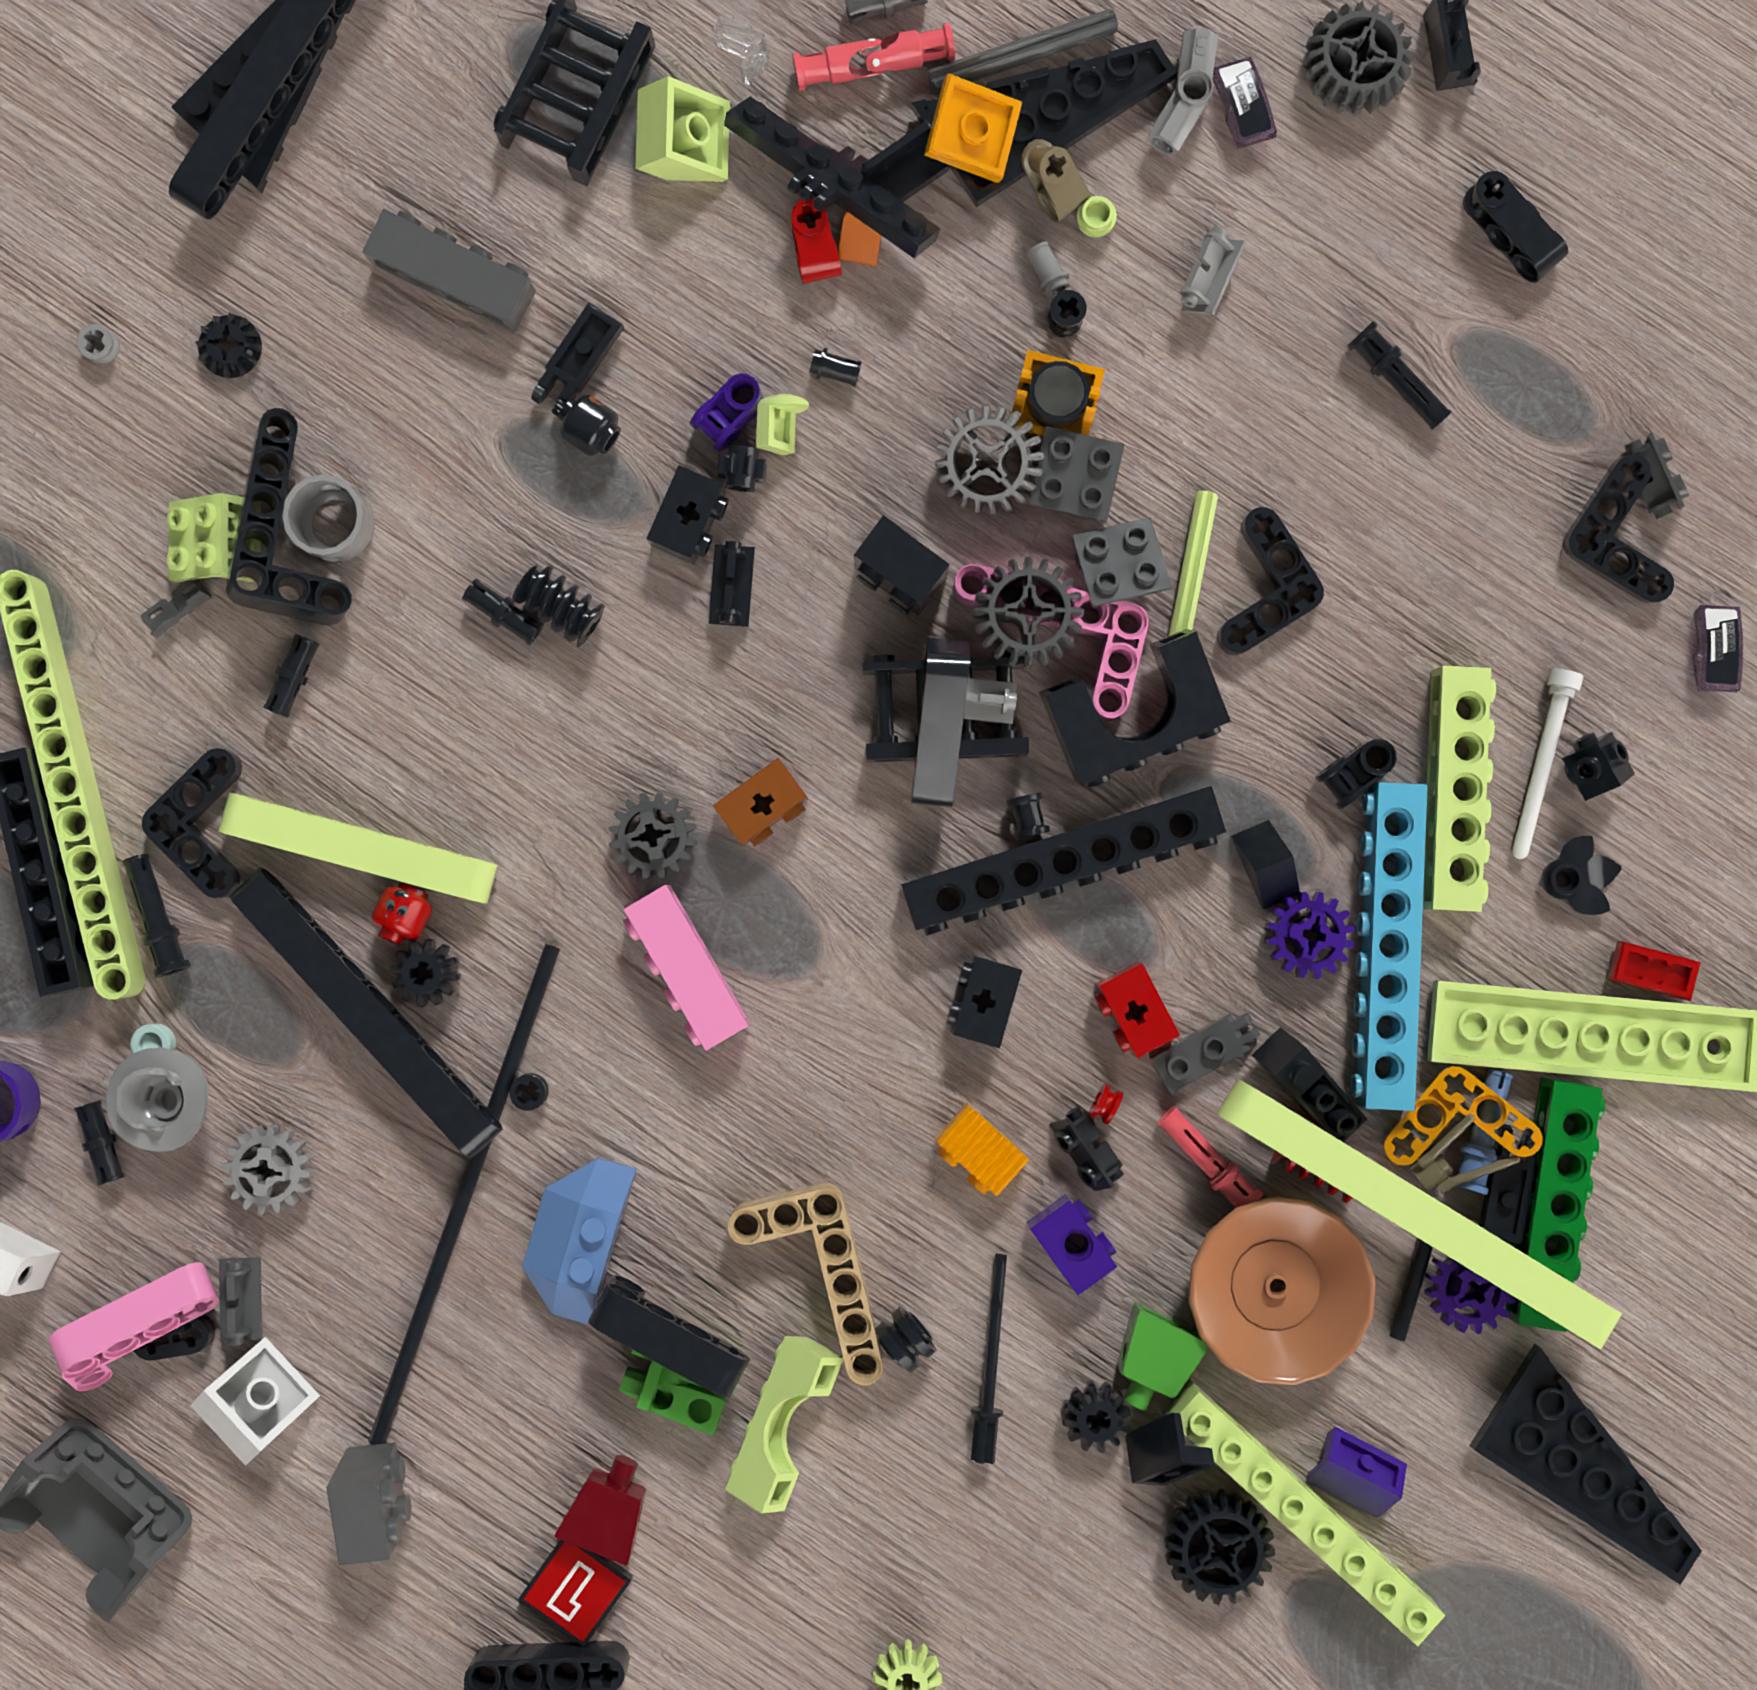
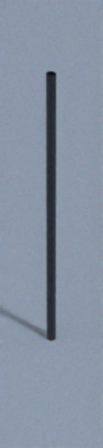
(462, 1200)

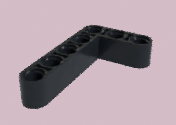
(265, 529)

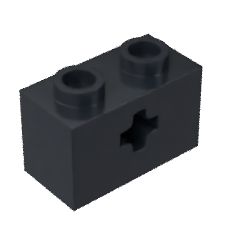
(685, 493)
(990, 1024)

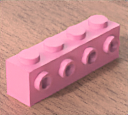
(686, 967)

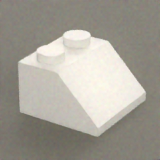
(254, 1400)

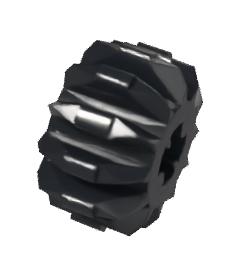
(432, 987)
(1090, 1403)

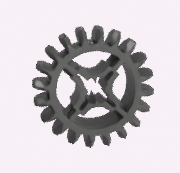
(1388, 63)
(1047, 612)

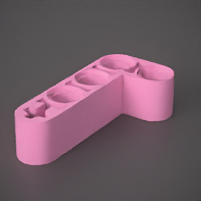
(106, 1334)

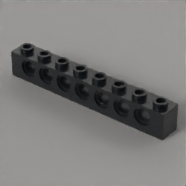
(1196, 807)

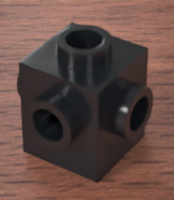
(1597, 764)

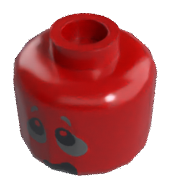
(401, 913)

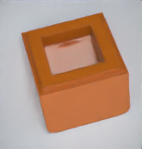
(858, 242)

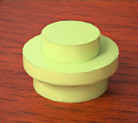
(1096, 216)

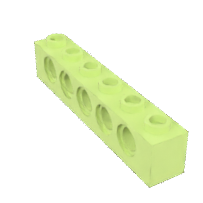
(1443, 769)

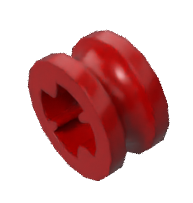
(1106, 1103)

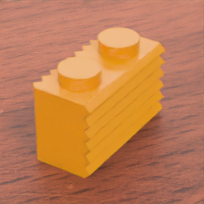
(980, 1150)

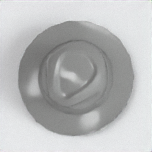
(157, 1099)

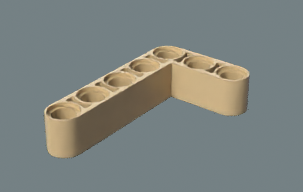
(832, 1264)

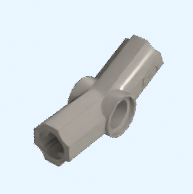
(1195, 74)

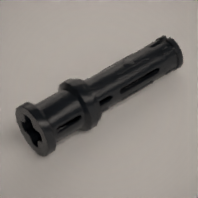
(1387, 362)
(159, 934)

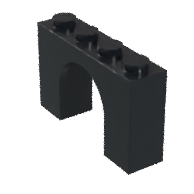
(1191, 710)

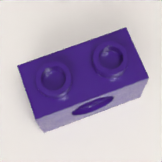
(1079, 1267)

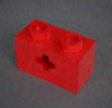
(1155, 1022)

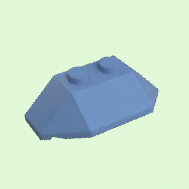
(577, 1236)

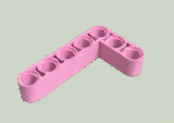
(1106, 629)

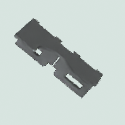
(170, 614)

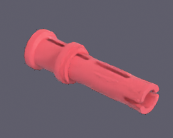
(1222, 1174)

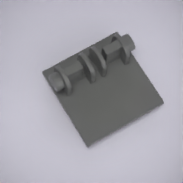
(1077, 474)
(1121, 562)

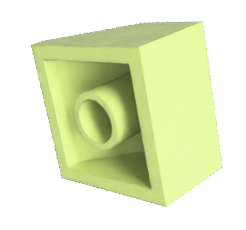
(681, 132)

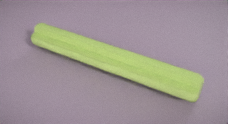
(1193, 561)

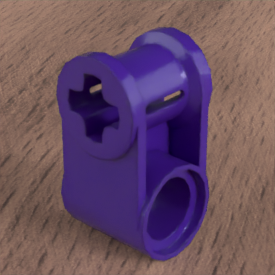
(726, 412)

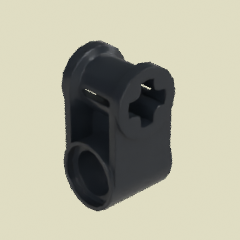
(1352, 776)

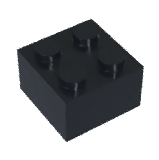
(899, 567)

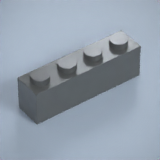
(449, 269)

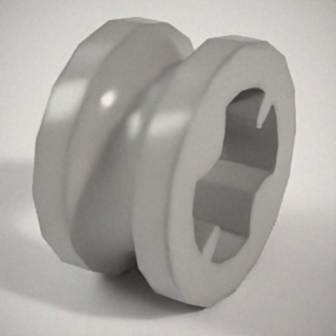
(109, 339)

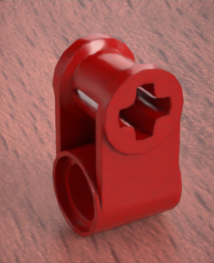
(815, 247)

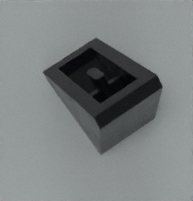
(1267, 863)

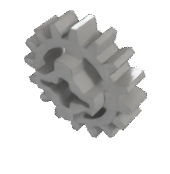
(273, 1154)

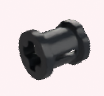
(1061, 302)
(1028, 815)

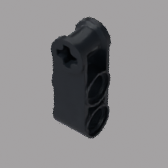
(1514, 226)

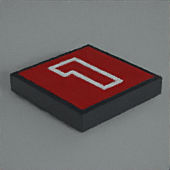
(575, 1590)

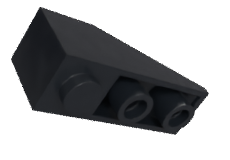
(1309, 1085)

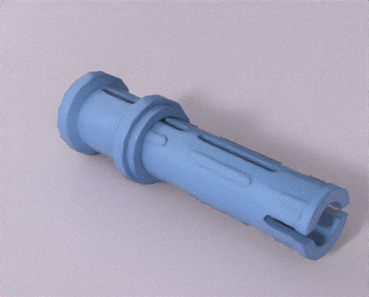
(1479, 1149)

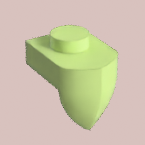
(777, 422)

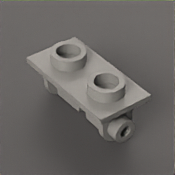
(1208, 282)
(990, 701)

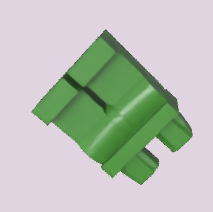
(673, 1396)

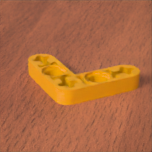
(1449, 1107)

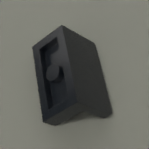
(903, 166)
(1160, 1454)

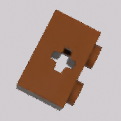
(738, 805)

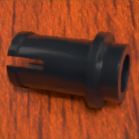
(835, 367)

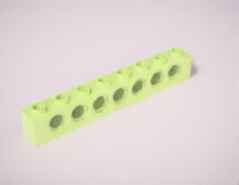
(1306, 1514)

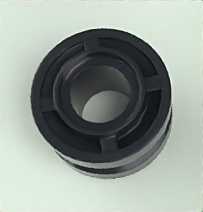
(905, 1339)

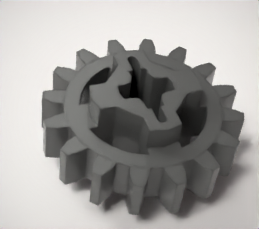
(656, 854)

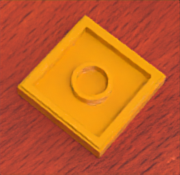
(973, 128)

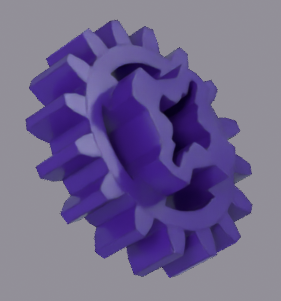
(1306, 950)
(1455, 1296)

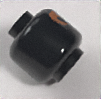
(589, 425)

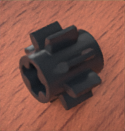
(741, 468)

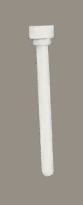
(1563, 687)

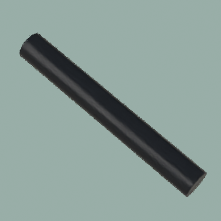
(1411, 1291)

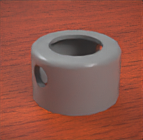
(304, 502)

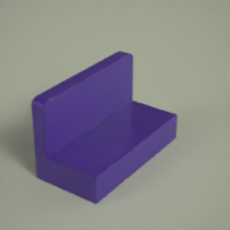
(1359, 1473)

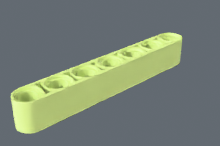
(358, 848)

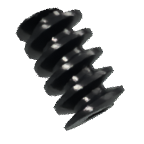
(557, 604)

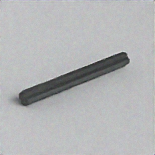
(1027, 49)

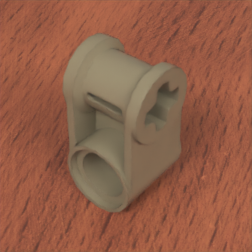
(1054, 179)

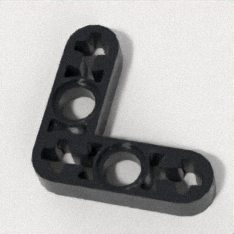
(1606, 544)
(1284, 581)
(184, 816)

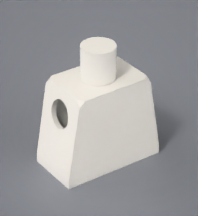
(17, 1254)

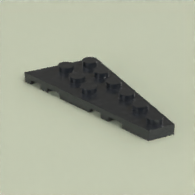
(207, 92)
(1067, 104)
(1566, 1454)

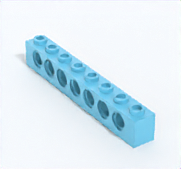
(1398, 1086)

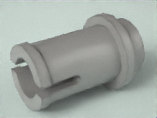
(1048, 270)

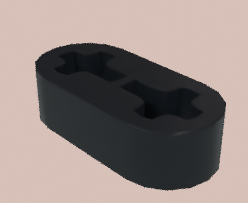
(179, 1346)

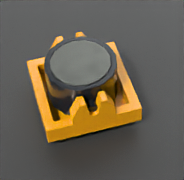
(1057, 394)

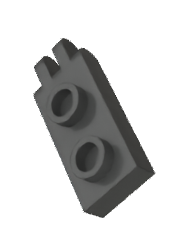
(1203, 1051)

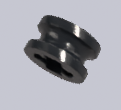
(533, 1103)

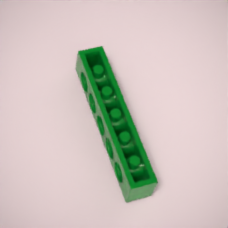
(1554, 1103)

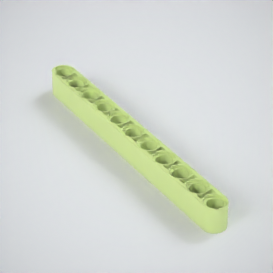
(56, 770)
(1419, 1214)

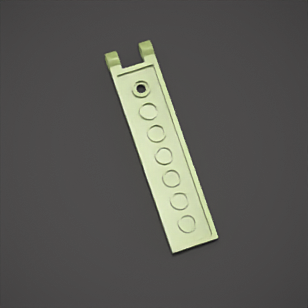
(1593, 1035)

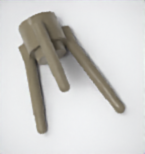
(1433, 1168)

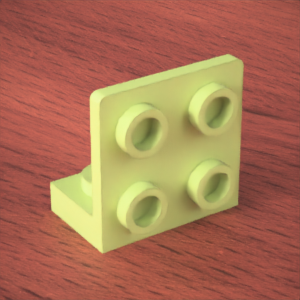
(204, 536)

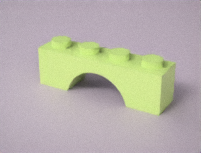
(763, 1470)

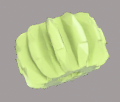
(905, 1661)

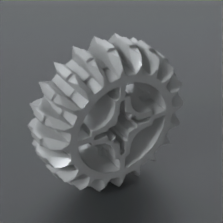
(976, 445)

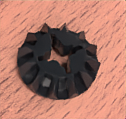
(240, 358)

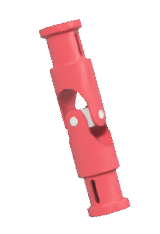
(895, 52)

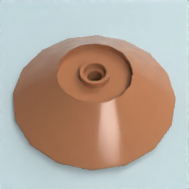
(1314, 1315)

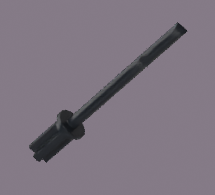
(987, 1416)

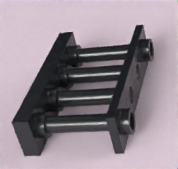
(599, 119)
(886, 744)

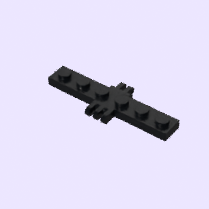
(831, 177)

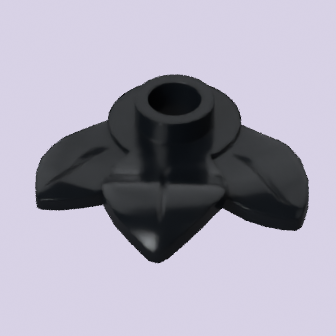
(1584, 876)

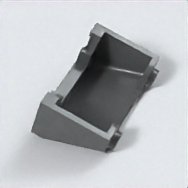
(98, 1508)

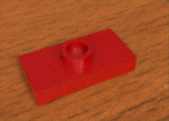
(1654, 970)

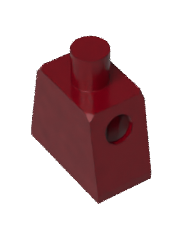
(606, 1512)

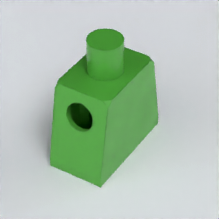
(1157, 1355)

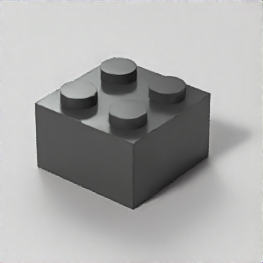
(368, 1503)

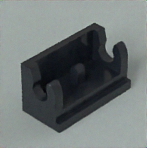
(1450, 44)

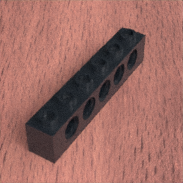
(40, 877)

